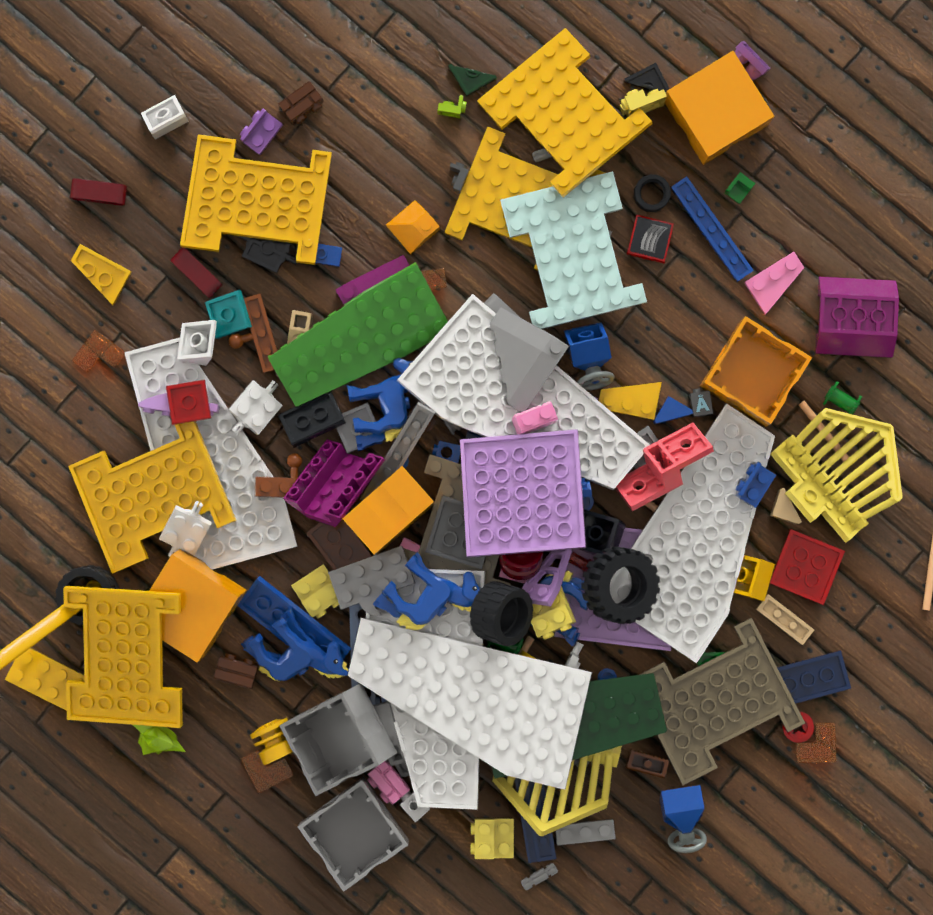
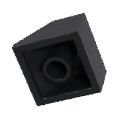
(601, 532)

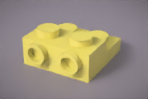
(637, 99)
(316, 592)
(551, 619)
(493, 838)

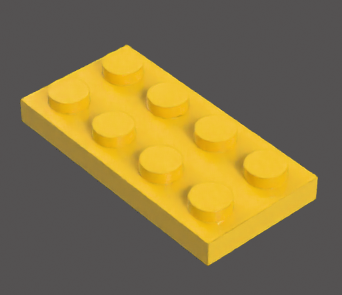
(42, 676)

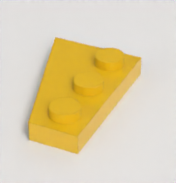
(101, 272)
(632, 400)

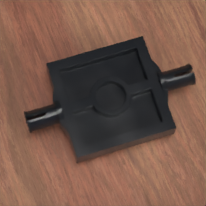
(267, 253)

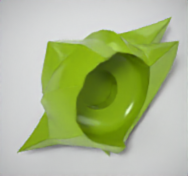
(157, 739)

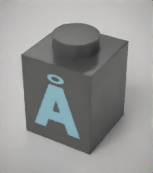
(700, 403)

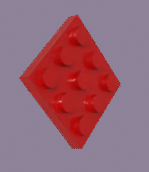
(806, 567)

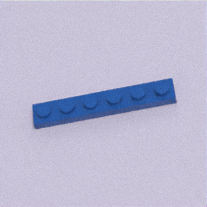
(711, 229)

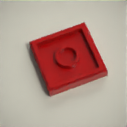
(188, 402)

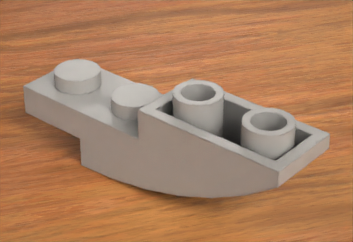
(387, 718)

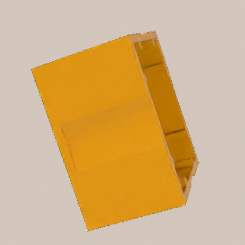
(718, 107)
(755, 372)
(388, 511)
(205, 603)

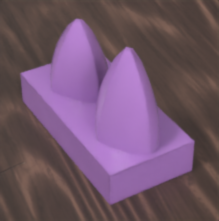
(756, 66)

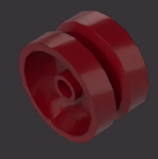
(521, 565)

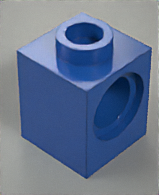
(455, 450)

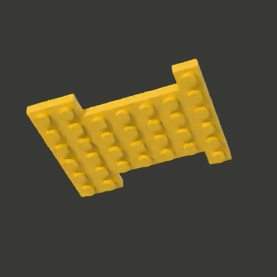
(563, 111)
(490, 180)
(254, 199)
(141, 494)
(123, 658)

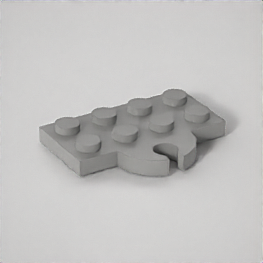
(366, 579)

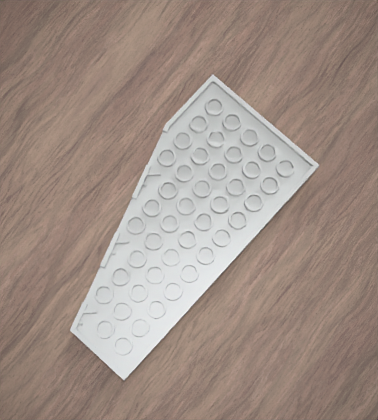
(464, 386)
(260, 522)
(700, 538)
(491, 702)
(438, 768)

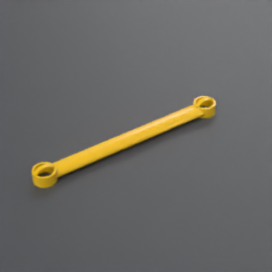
(39, 631)

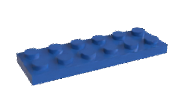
(267, 605)

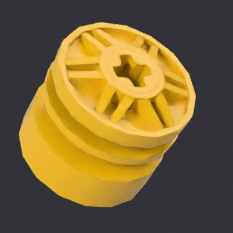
(273, 740)

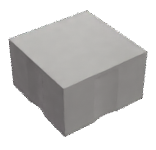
(338, 739)
(353, 833)

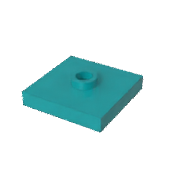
(229, 313)

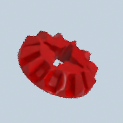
(799, 736)

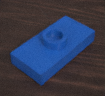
(329, 255)

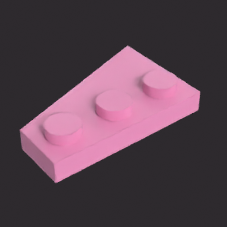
(773, 281)

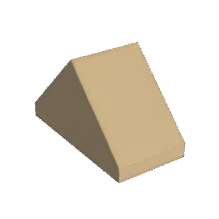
(784, 509)

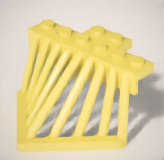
(816, 491)
(542, 826)

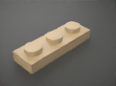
(785, 619)

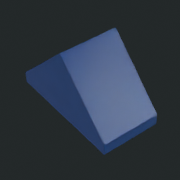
(672, 410)

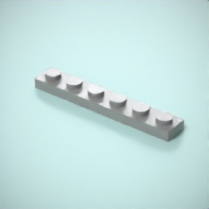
(401, 446)

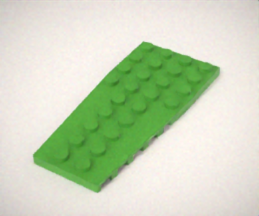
(361, 336)

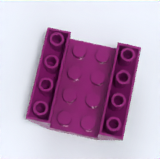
(857, 317)
(332, 483)

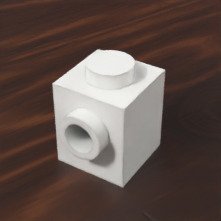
(410, 805)

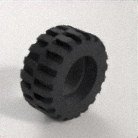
(598, 581)

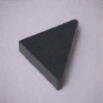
(648, 78)

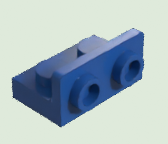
(755, 484)

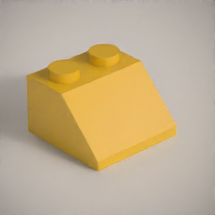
(754, 578)

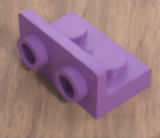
(260, 131)

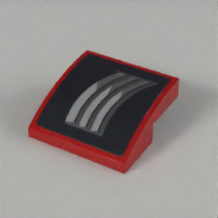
(650, 239)

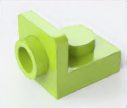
(449, 109)

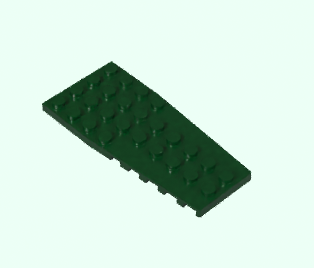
(617, 714)

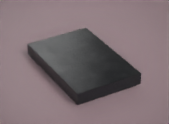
(312, 419)

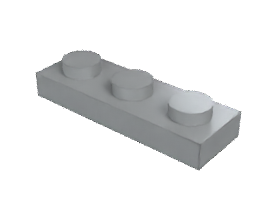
(586, 832)

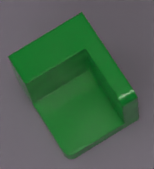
(739, 188)

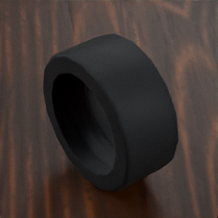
(666, 195)

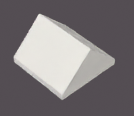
(164, 117)
(197, 342)

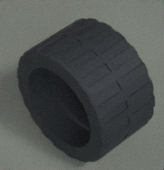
(101, 575)
(501, 613)

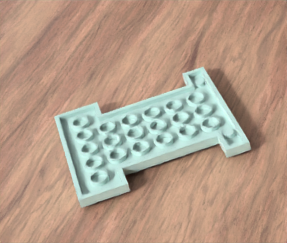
(573, 250)

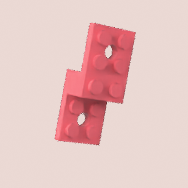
(663, 466)

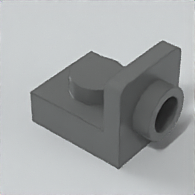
(459, 180)

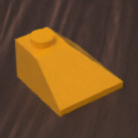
(413, 227)

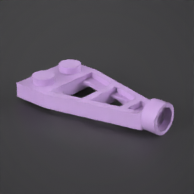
(546, 594)

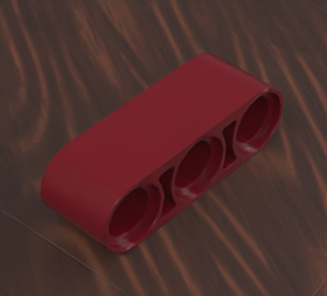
(98, 192)
(196, 272)

